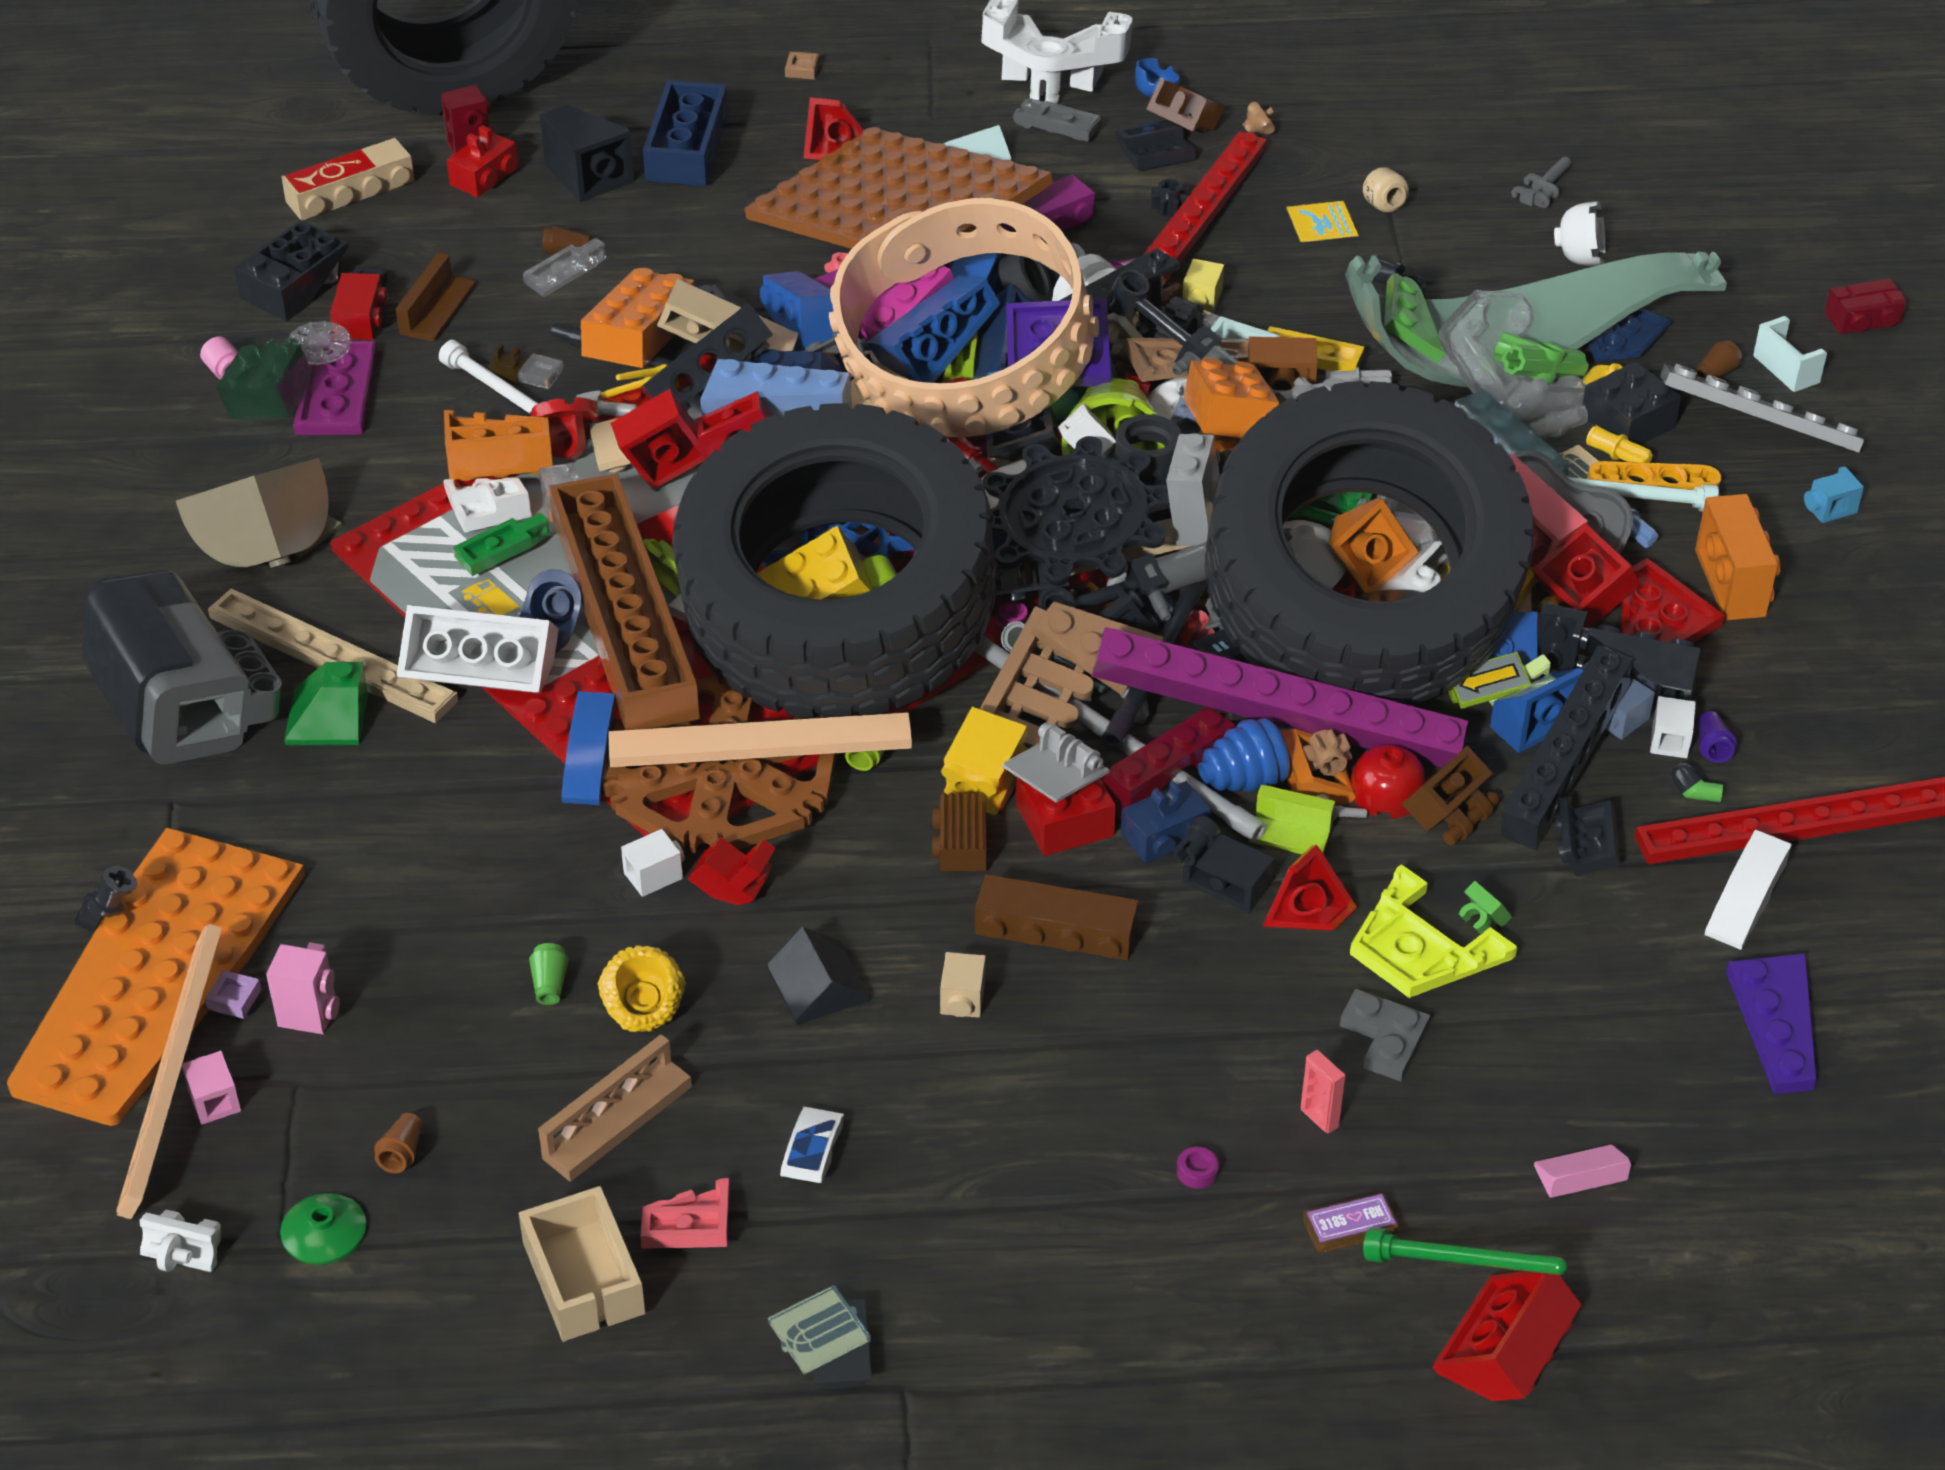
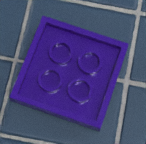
(1034, 322)

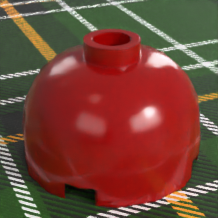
(1386, 779)

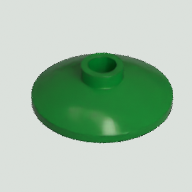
(326, 1240)

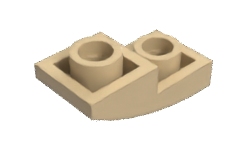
(606, 448)

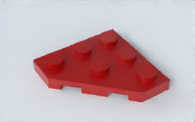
(1666, 608)

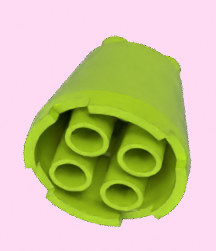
(1113, 405)

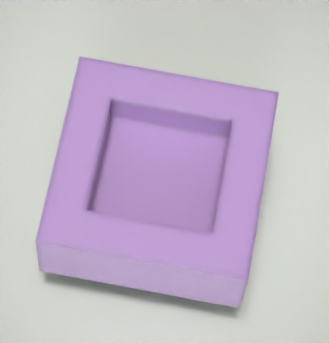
(233, 994)

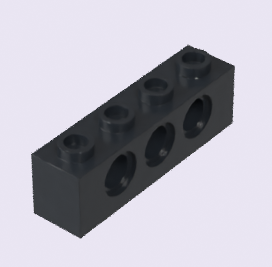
(742, 323)

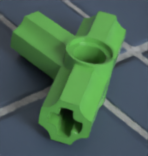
(1538, 359)

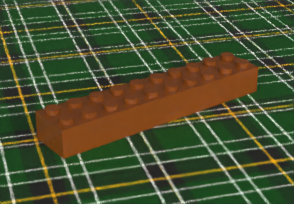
(624, 604)

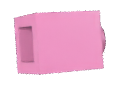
(211, 1087)

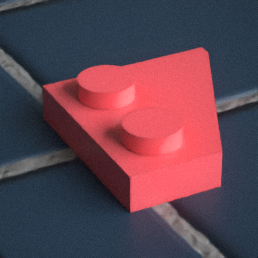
(688, 1220)

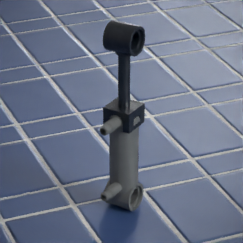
(1130, 296)
(1146, 577)

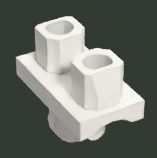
(180, 1242)

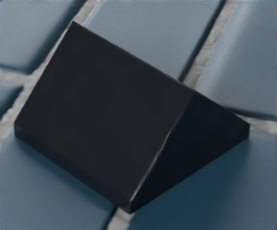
(816, 976)

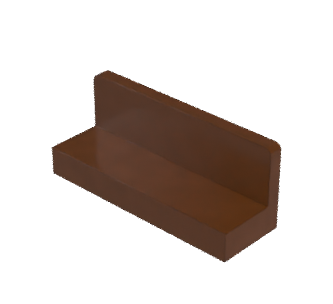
(432, 300)

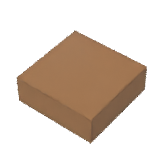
(802, 65)

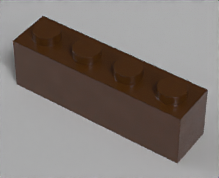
(1056, 917)

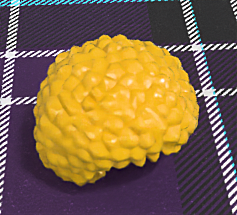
(641, 988)

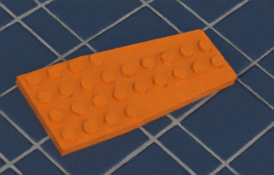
(120, 999)

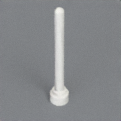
(456, 357)

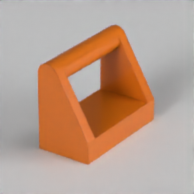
(1301, 778)

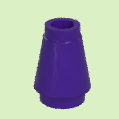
(1715, 738)

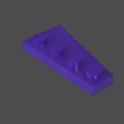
(1778, 1016)

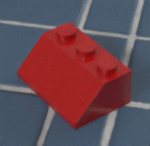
(1508, 1334)

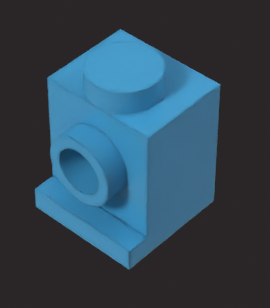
(1834, 496)

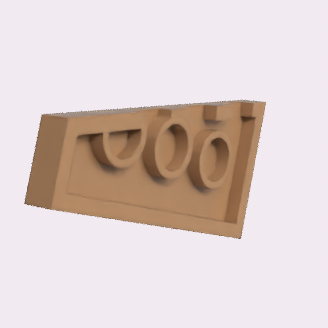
(1155, 357)

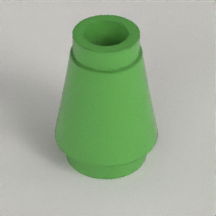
(548, 972)

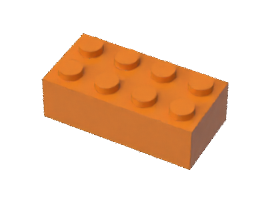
(626, 320)

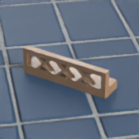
(615, 1111)

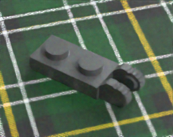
(1057, 119)

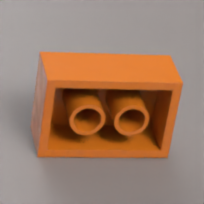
(1227, 397)
(1736, 557)

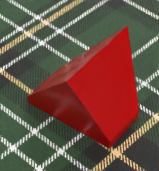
(828, 128)
(1310, 896)

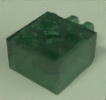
(265, 380)

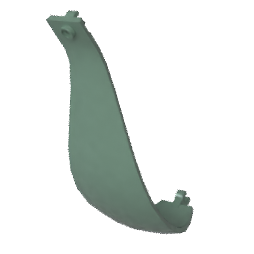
(1565, 307)

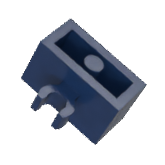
(1161, 821)

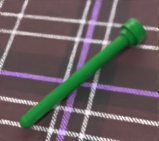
(1383, 1246)

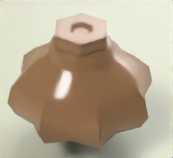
(1258, 120)

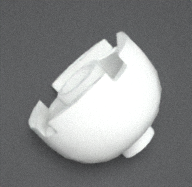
(1582, 234)

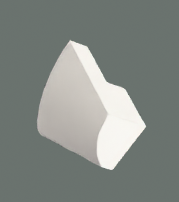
(488, 502)

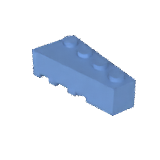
(778, 386)

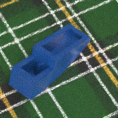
(588, 747)

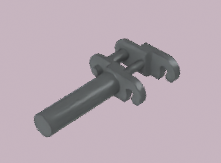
(1543, 186)

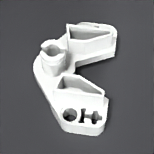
(1047, 56)

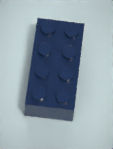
(685, 133)

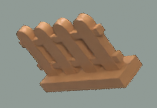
(1023, 662)

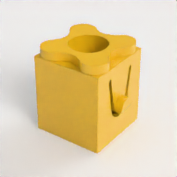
(978, 756)

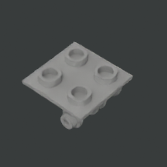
(1057, 764)

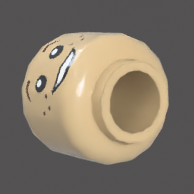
(1385, 189)

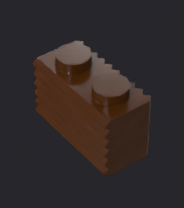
(962, 832)

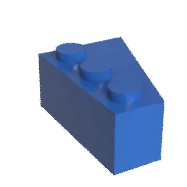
(798, 305)

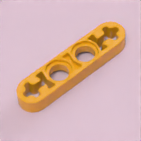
(1654, 472)

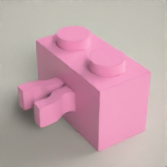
(303, 988)

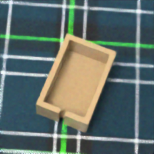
(581, 1263)

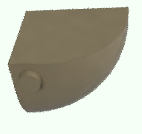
(259, 516)

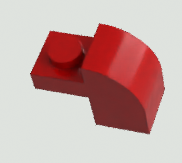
(730, 874)

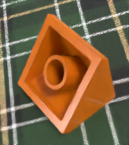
(1370, 545)

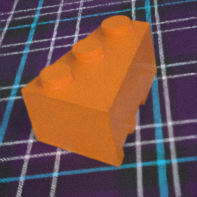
(496, 446)

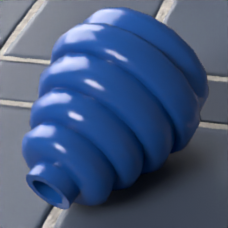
(1246, 758)

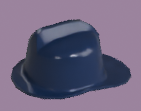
(555, 598)

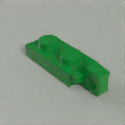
(501, 543)

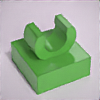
(1485, 905)

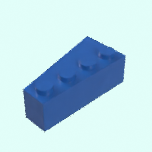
(935, 330)

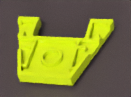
(1414, 953)

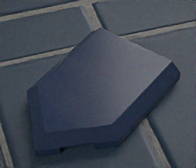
(1628, 337)

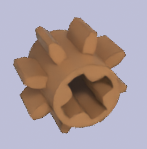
(1327, 752)

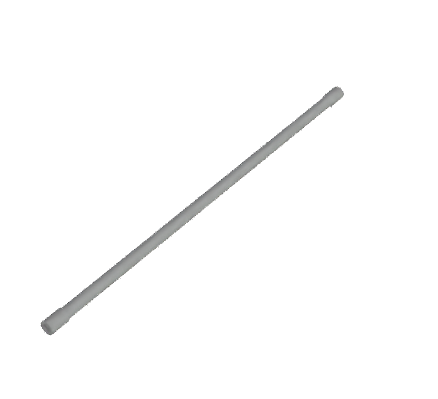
(1233, 815)

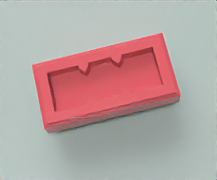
(1322, 1091)

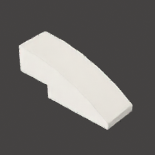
(1748, 889)

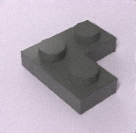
(1393, 1027)

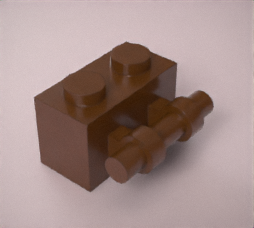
(1447, 789)

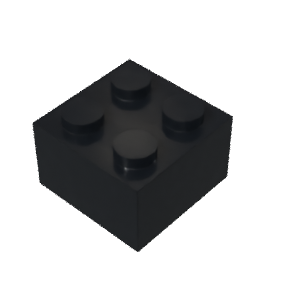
(1632, 404)

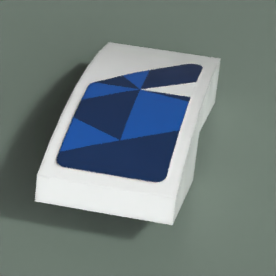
(812, 1144)

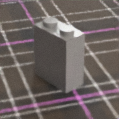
(1192, 487)

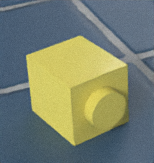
(1203, 284)

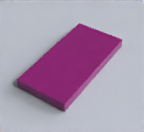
(338, 393)

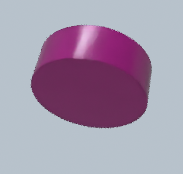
(1197, 1167)

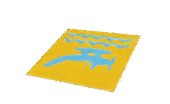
(1322, 221)

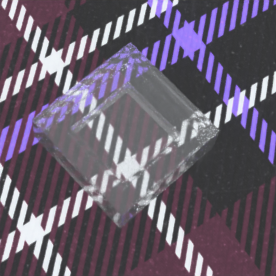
(540, 371)

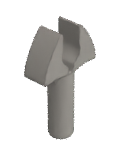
(607, 408)

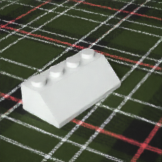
(477, 649)

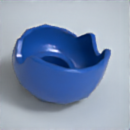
(1148, 75)

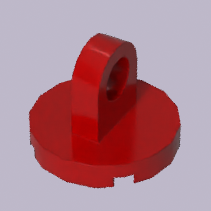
(566, 420)

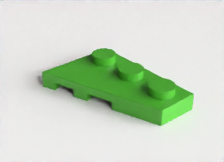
(1410, 318)

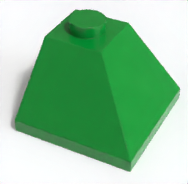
(329, 706)

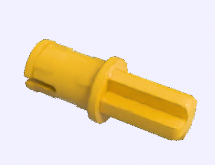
(1617, 446)

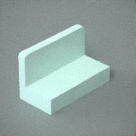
(984, 143)

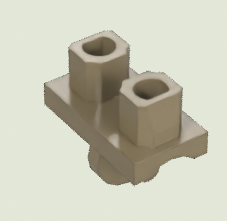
(1120, 329)

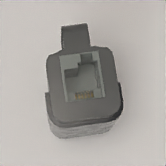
(170, 672)

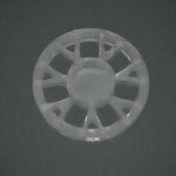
(322, 341)

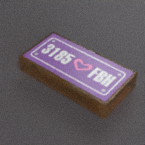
(1348, 1221)

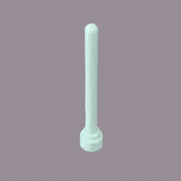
(1695, 497)

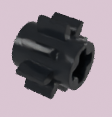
(1168, 197)

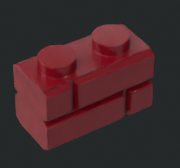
(1865, 306)

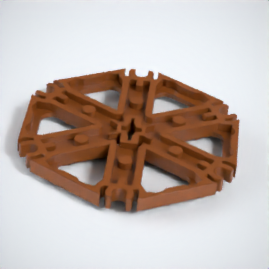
(717, 784)

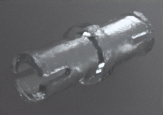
(1557, 422)

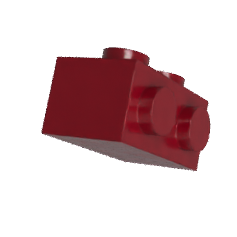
(463, 114)

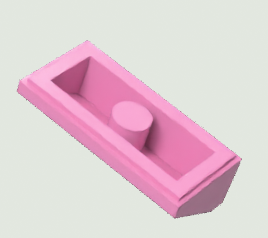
(1583, 1170)

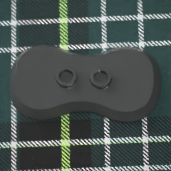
(1602, 507)

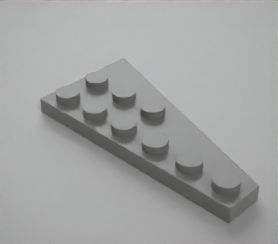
(1749, 402)

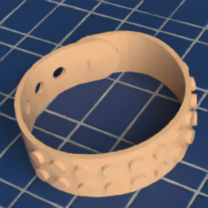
(926, 240)

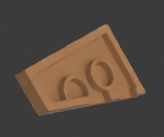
(1078, 635)

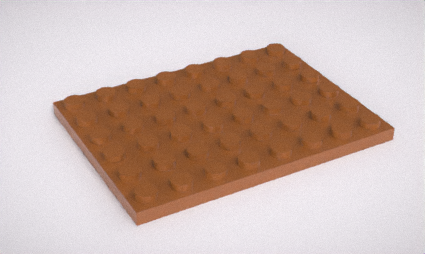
(884, 178)

